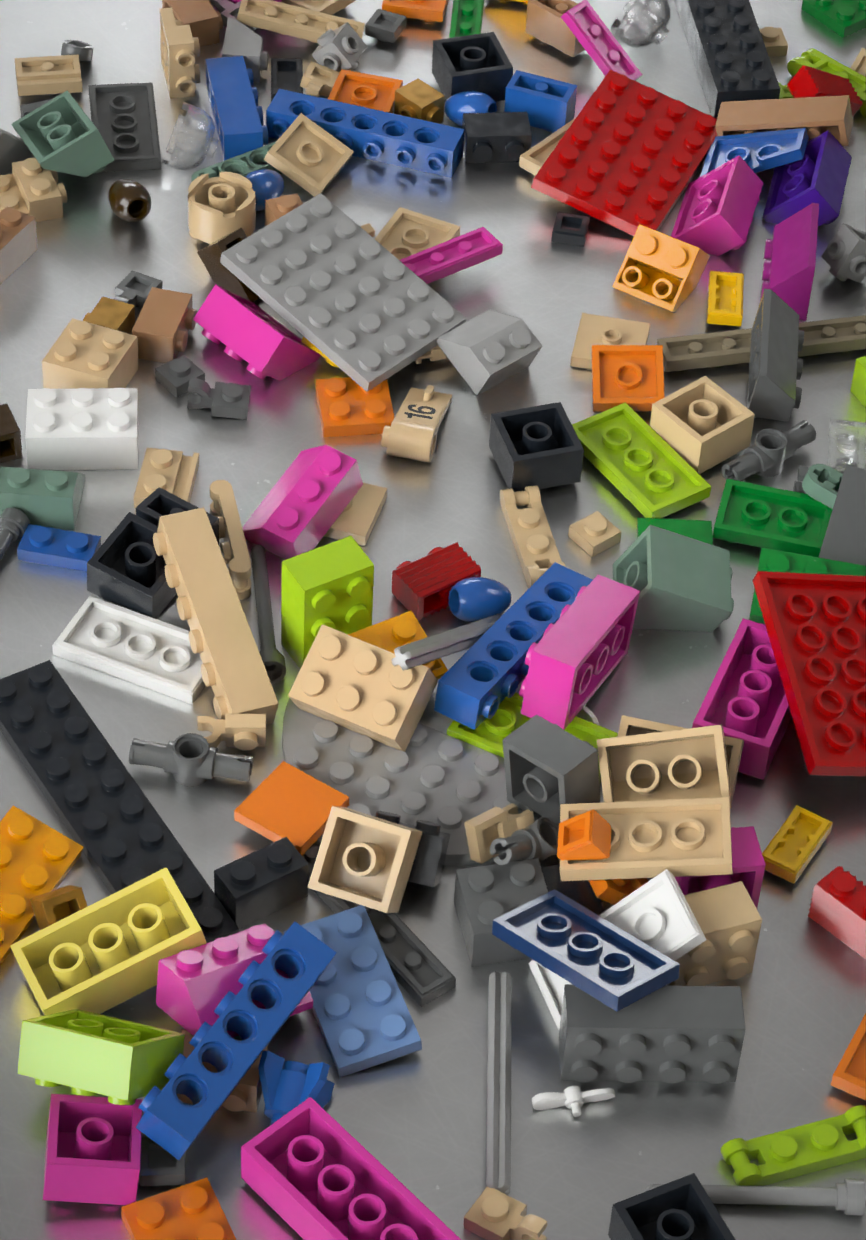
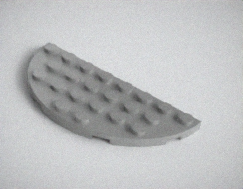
(430, 781)

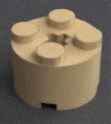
(220, 206)

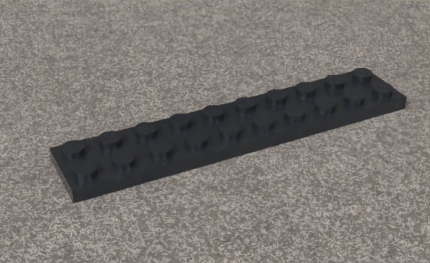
(97, 793)

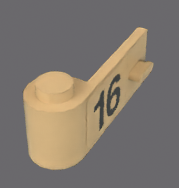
(416, 425)

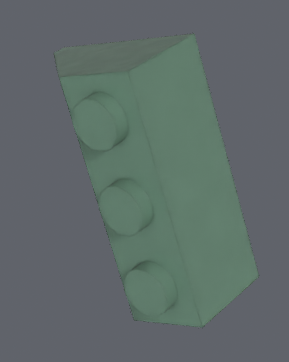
(64, 138)
(43, 495)

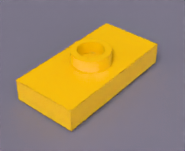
(725, 298)
(796, 844)

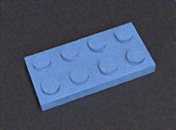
(359, 996)

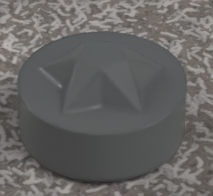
(76, 47)

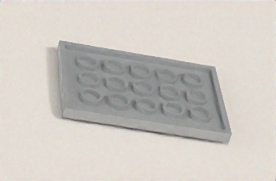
(342, 291)

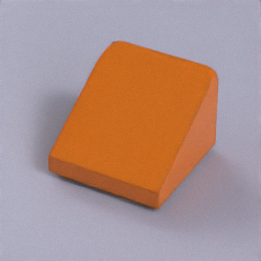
(584, 837)

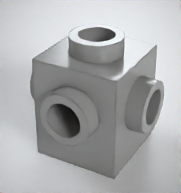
(339, 48)
(847, 254)

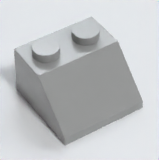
(490, 349)

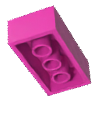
(579, 651)
(748, 699)

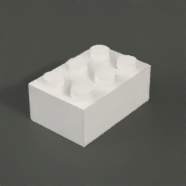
(82, 429)

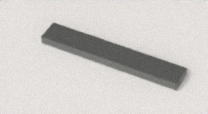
(407, 955)

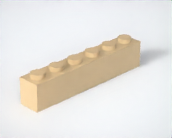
(214, 615)

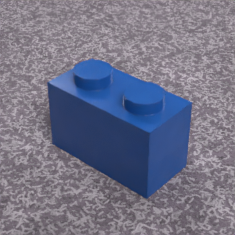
(546, 100)

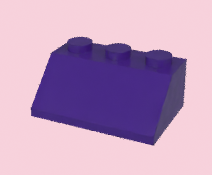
(814, 179)

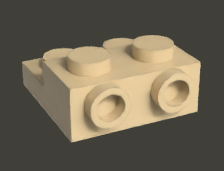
(178, 55)
(33, 191)

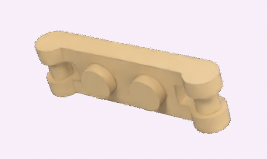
(230, 529)
(529, 532)

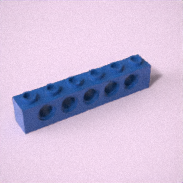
(373, 133)
(497, 660)
(178, 1125)

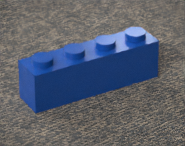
(235, 106)

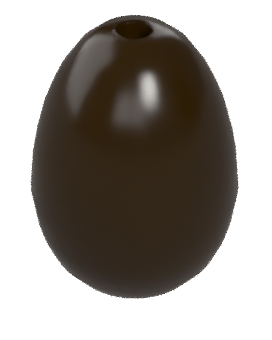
(129, 200)

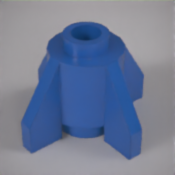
(291, 1083)

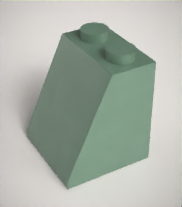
(679, 581)

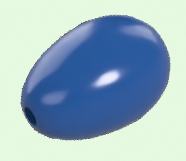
(468, 103)
(267, 185)
(478, 598)

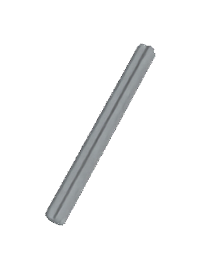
(441, 644)
(499, 1082)

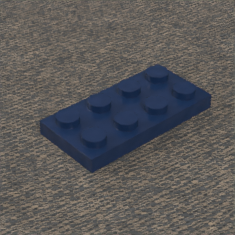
(586, 950)

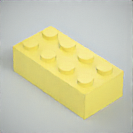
(108, 947)

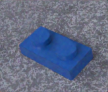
(57, 547)

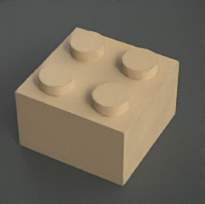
(90, 358)
(703, 423)
(364, 859)
(731, 932)

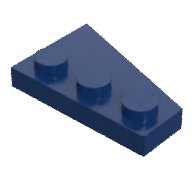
(758, 149)

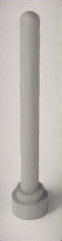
(844, 1196)

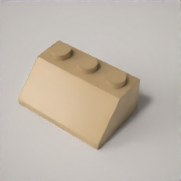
(665, 765)

